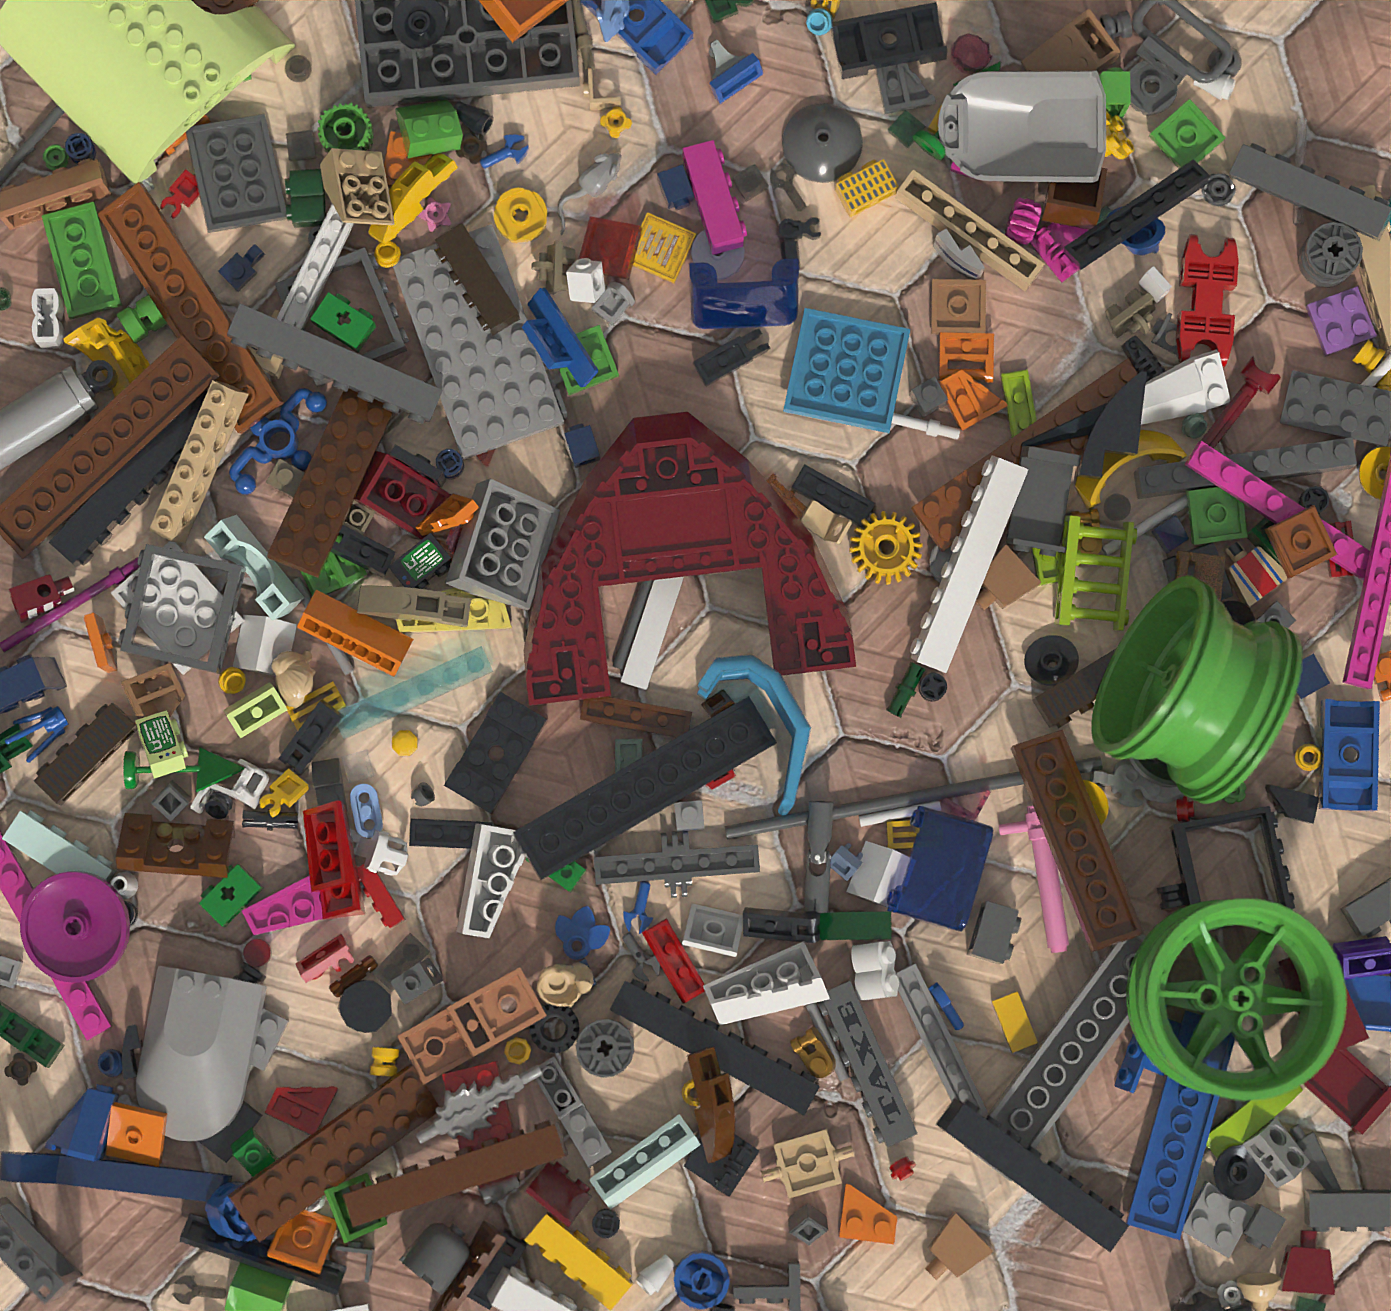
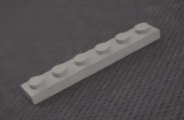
(937, 1038)

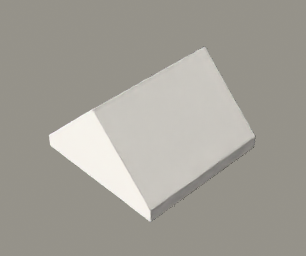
(262, 642)
(878, 874)
(713, 930)

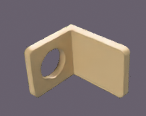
(598, 103)
(824, 522)

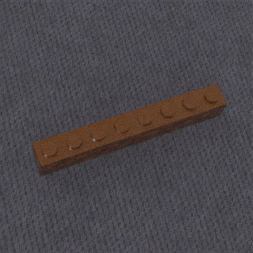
(455, 1174)

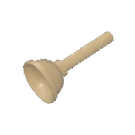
(1259, 1288)

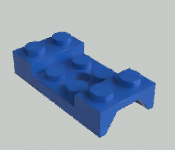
(656, 36)
(1346, 783)

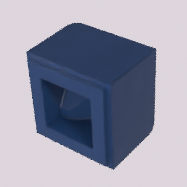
(1170, 534)

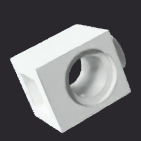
(585, 280)

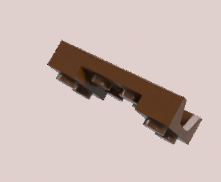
(146, 846)

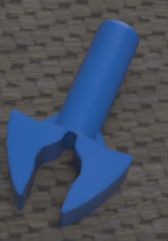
(506, 152)
(639, 908)
(945, 1003)

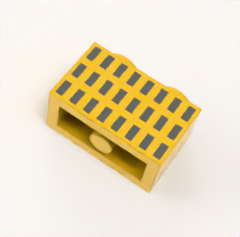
(866, 187)

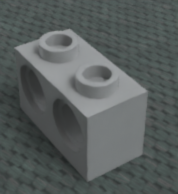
(1276, 1153)

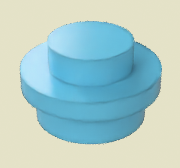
(819, 21)

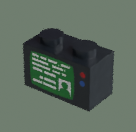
(421, 563)

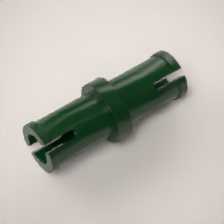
(905, 689)

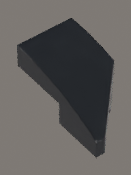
(1294, 803)
(130, 1042)

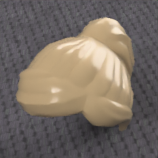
(293, 676)
(564, 983)

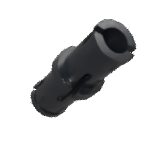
(264, 820)

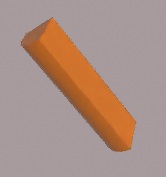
(355, 633)

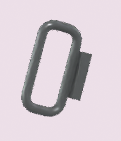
(1167, 59)

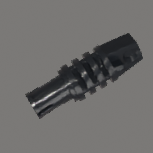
(1142, 358)

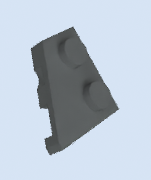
(901, 89)

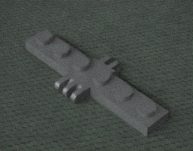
(676, 864)

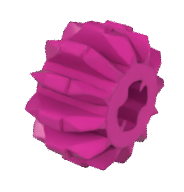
(1023, 221)

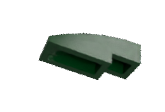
(855, 926)

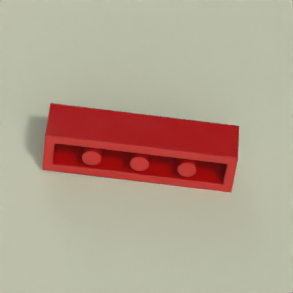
(380, 895)

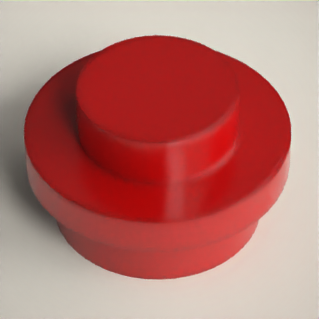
(1185, 809)
(902, 1168)

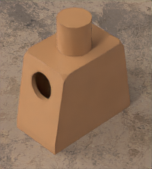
(1006, 580)
(956, 1248)

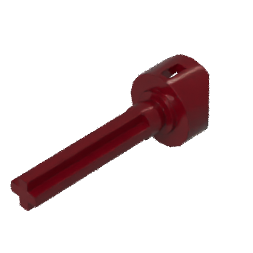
(1255, 381)

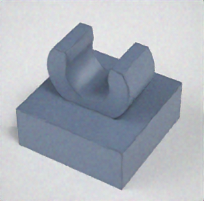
(845, 862)

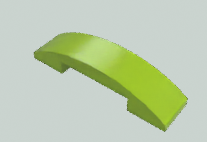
(1247, 1121)

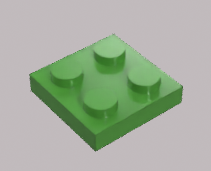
(1187, 135)
(1215, 515)

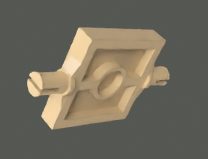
(807, 1163)

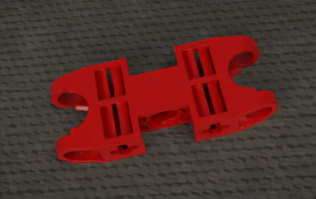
(1208, 279)

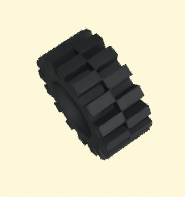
(571, 1029)

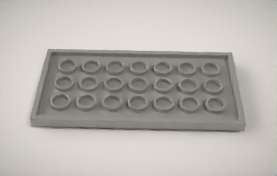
(489, 383)

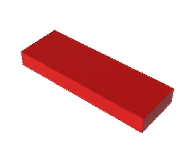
(674, 960)

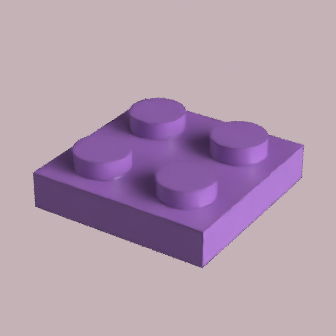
(1341, 321)

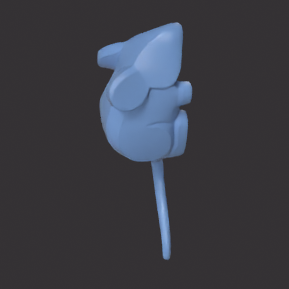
(611, 17)

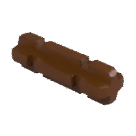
(354, 975)

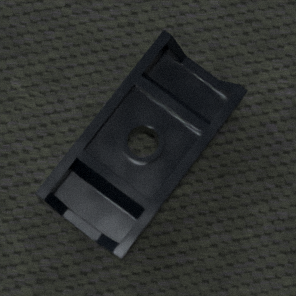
(861, 46)
(507, 726)

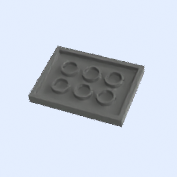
(236, 173)

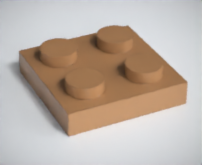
(958, 306)

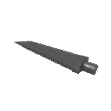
(1319, 1165)

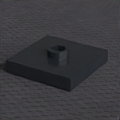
(420, 465)

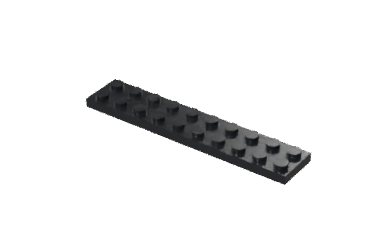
(644, 788)

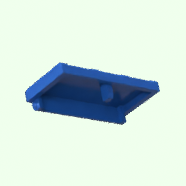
(1372, 1000)

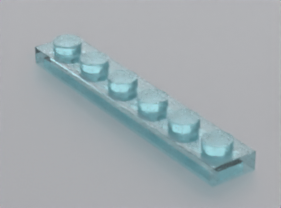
(414, 692)

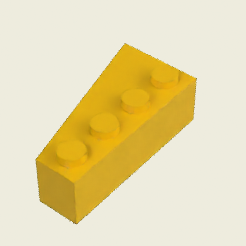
(580, 1260)

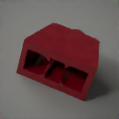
(1307, 1267)

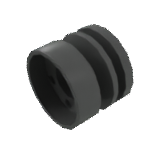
(1319, 265)
(613, 1033)

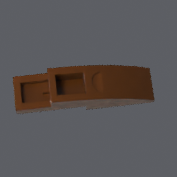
(716, 1109)

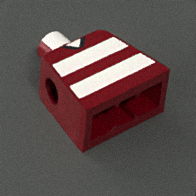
(27, 596)

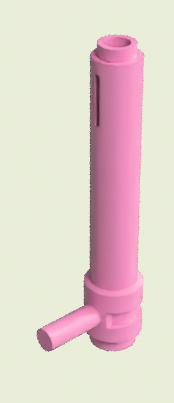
(1047, 879)

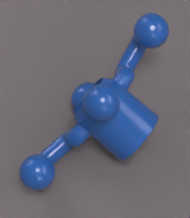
(266, 429)

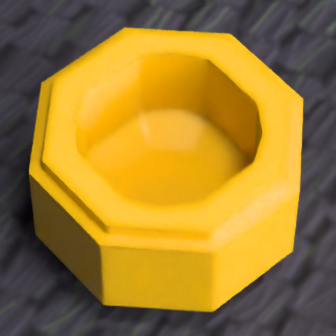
(404, 743)
(517, 1050)

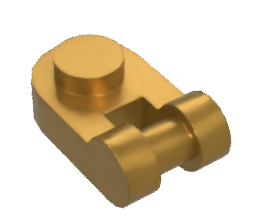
(1088, 544)
(820, 1062)

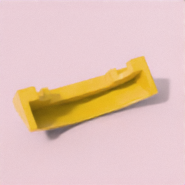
(116, 347)
(1150, 443)

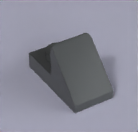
(328, 781)

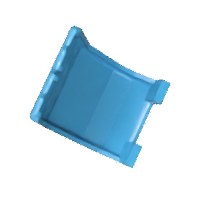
(783, 701)

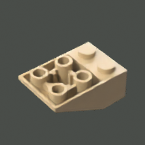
(357, 186)

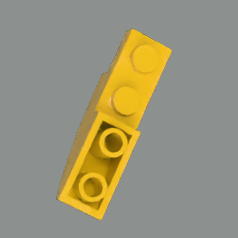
(409, 190)

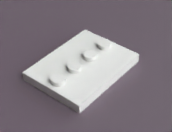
(177, 607)

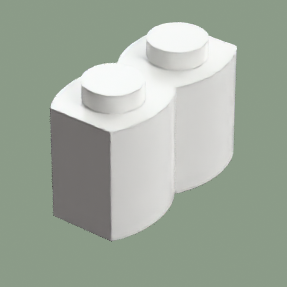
(47, 324)
(875, 970)

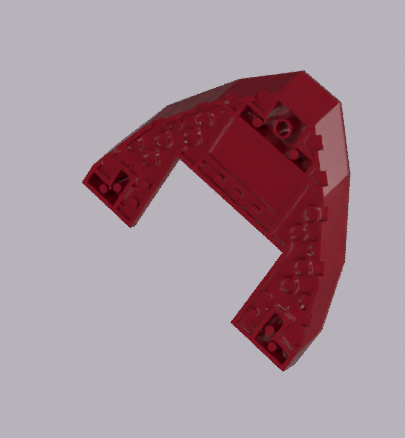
(667, 507)

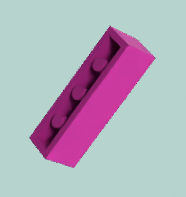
(713, 197)

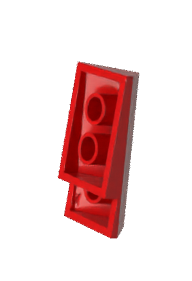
(332, 861)

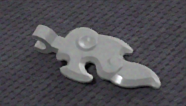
(1127, 780)

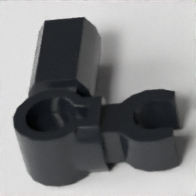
(791, 230)

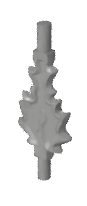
(468, 1108)

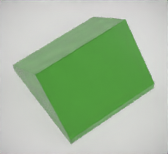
(339, 1209)
(257, 1290)

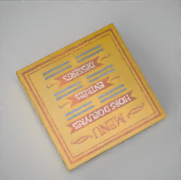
(663, 247)

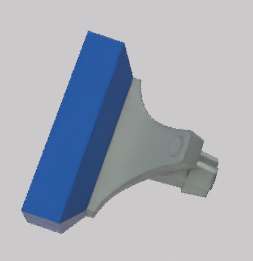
(732, 71)

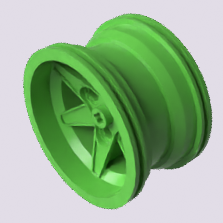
(1197, 690)
(1320, 1002)

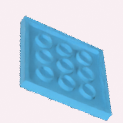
(846, 370)

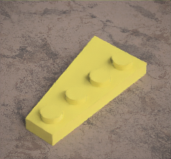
(482, 615)

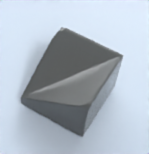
(171, 800)
(808, 1224)

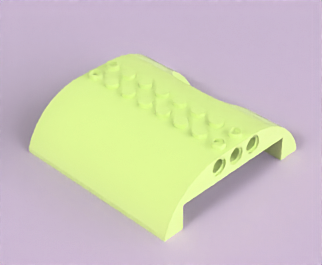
(137, 68)

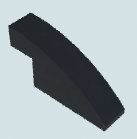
(1115, 428)

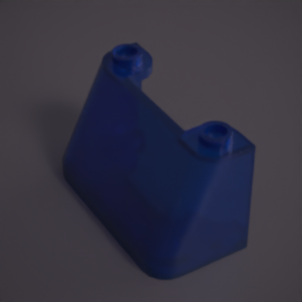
(744, 303)
(942, 869)

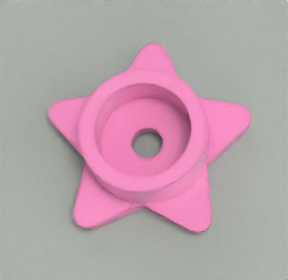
(441, 209)

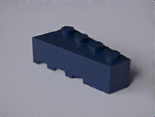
(28, 681)

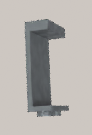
(1042, 500)

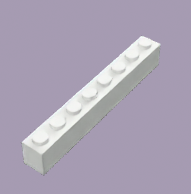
(968, 563)

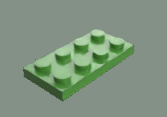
(81, 260)

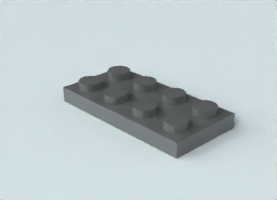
(1338, 408)

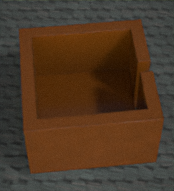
(1075, 202)

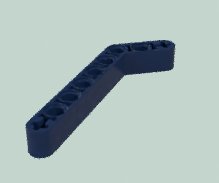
(110, 1175)

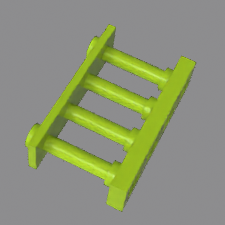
(1070, 584)

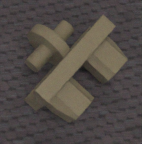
(551, 265)
(1133, 317)

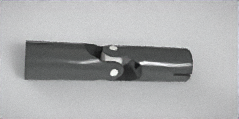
(819, 836)

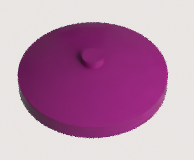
(74, 926)

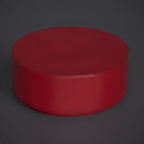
(257, 952)

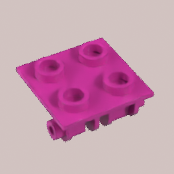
(1050, 246)

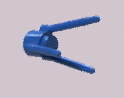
(51, 719)

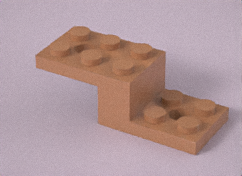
(471, 1025)

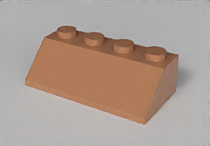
(53, 193)

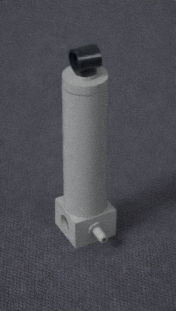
(50, 409)

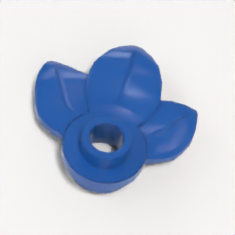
(581, 929)

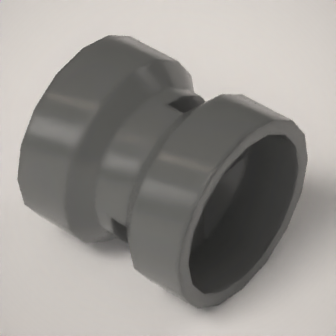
(1117, 25)

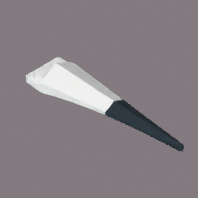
(1179, 392)

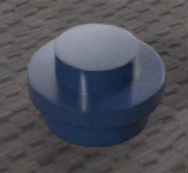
(110, 1063)

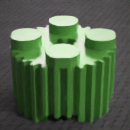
(342, 119)

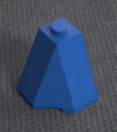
(86, 1126)

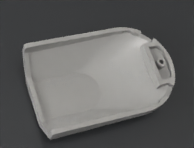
(1026, 126)
(198, 1050)

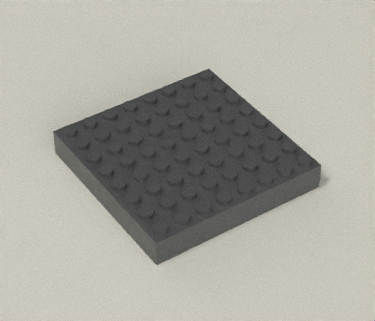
(468, 59)

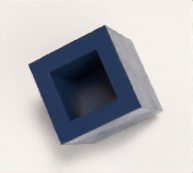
(675, 187)
(582, 445)

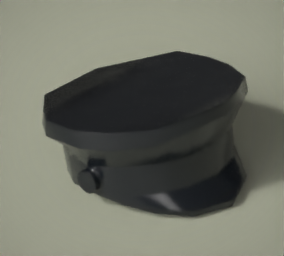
(365, 1006)

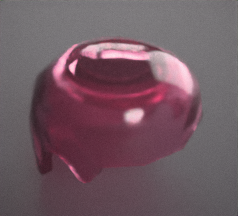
(970, 54)

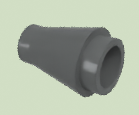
(497, 1189)

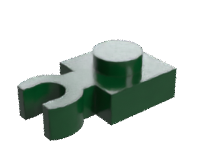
(724, 9)

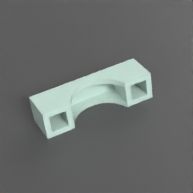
(236, 543)

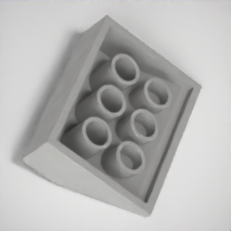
(503, 545)

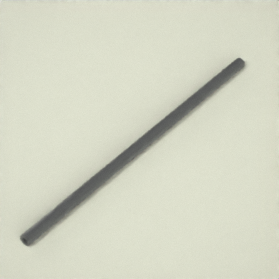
(895, 801)

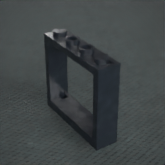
(1273, 847)

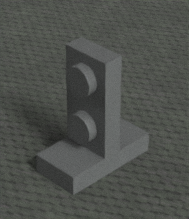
(774, 1293)

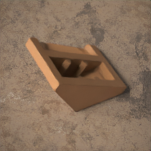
(154, 691)

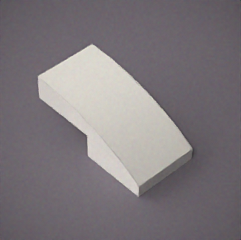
(1155, 284)

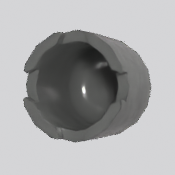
(437, 1255)

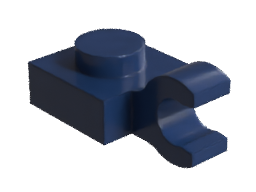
(239, 270)

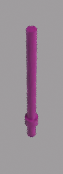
(115, 576)

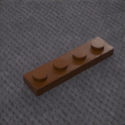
(636, 716)

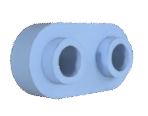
(366, 811)

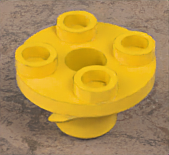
(1116, 140)

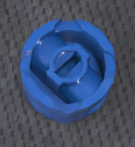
(225, 1217)
(701, 1280)

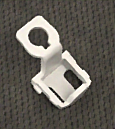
(247, 795)
(378, 851)

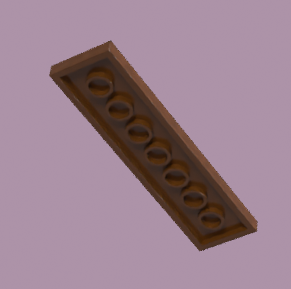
(330, 484)
(1077, 840)
(334, 1152)

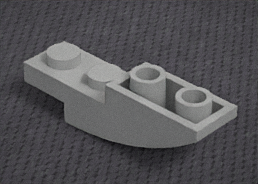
(572, 1113)

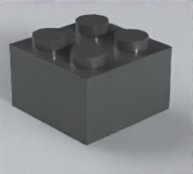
(994, 932)

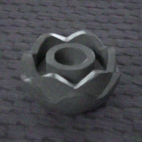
(1234, 66)
(1226, 187)

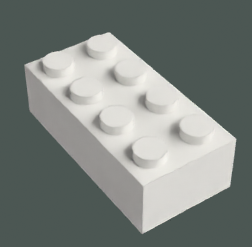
(516, 1293)

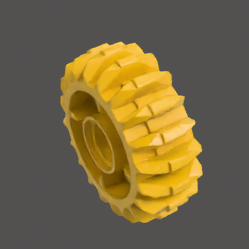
(891, 532)

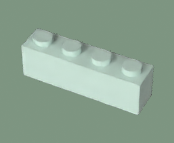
(52, 849)
(644, 1162)

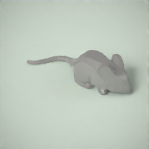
(594, 180)

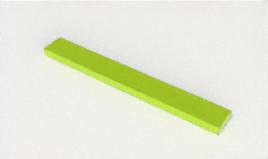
(1021, 415)

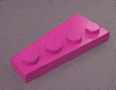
(285, 908)

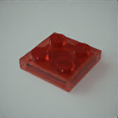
(612, 244)

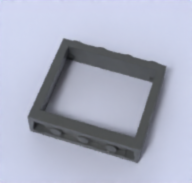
(380, 288)
(224, 621)
(33, 1255)

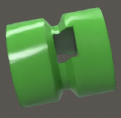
(132, 321)

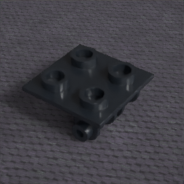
(725, 1172)

